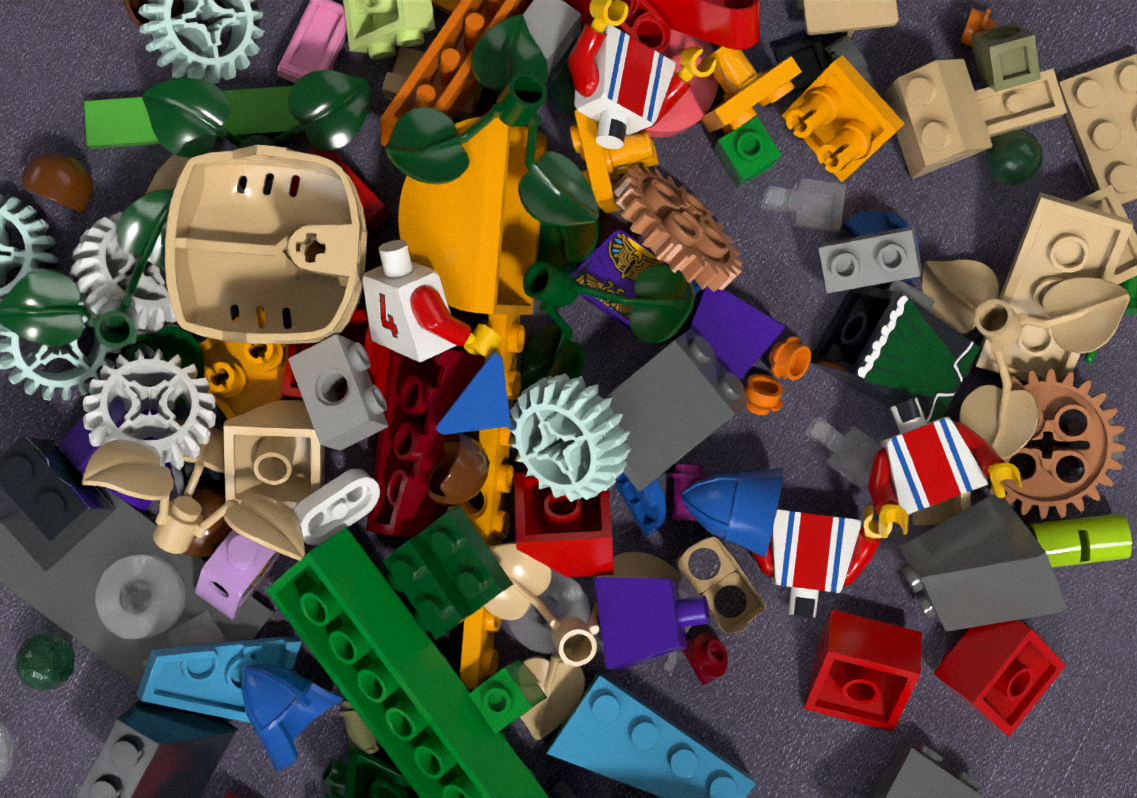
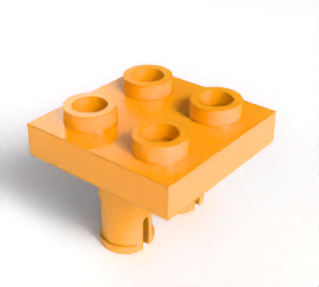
(745, 88)
(842, 119)
(607, 164)
(244, 373)

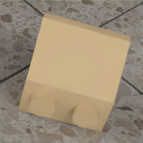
(938, 116)
(273, 454)

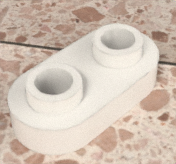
(336, 505)

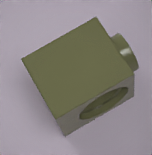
(1006, 56)

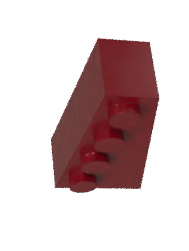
(410, 447)

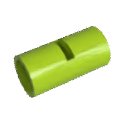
(1084, 539)

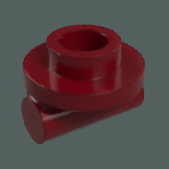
(706, 656)

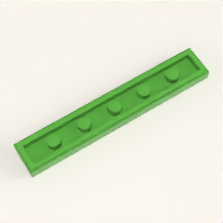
(127, 122)

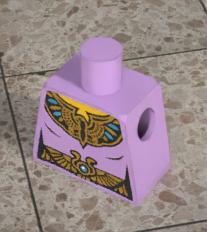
(239, 568)

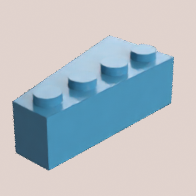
(643, 748)

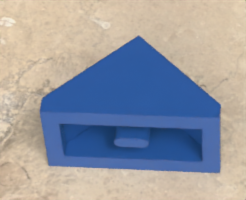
(481, 403)

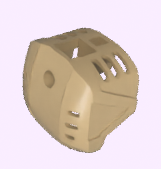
(254, 246)

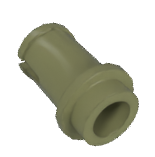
(357, 731)

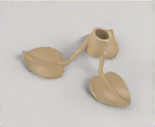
(967, 295)
(138, 473)
(573, 638)

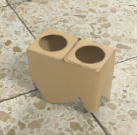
(725, 577)

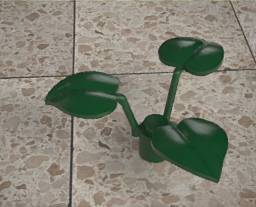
(191, 112)
(431, 152)
(46, 301)
(658, 309)

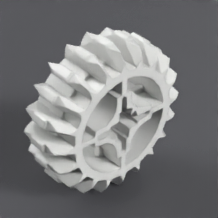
(108, 279)
(171, 384)

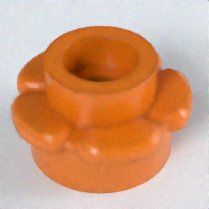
(977, 22)
(789, 359)
(763, 394)

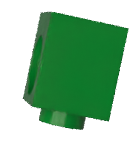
(747, 152)
(507, 695)

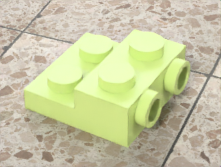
(383, 24)

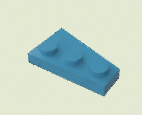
(210, 675)

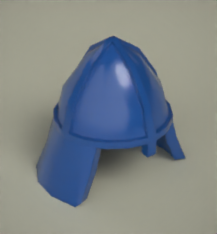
(737, 506)
(281, 707)

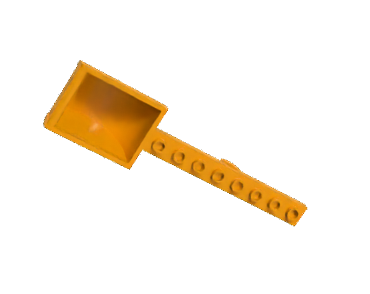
(481, 249)

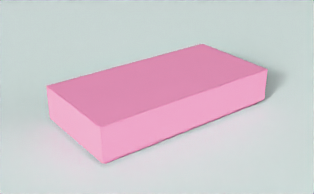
(315, 40)

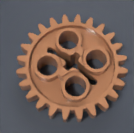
(677, 228)
(1044, 484)

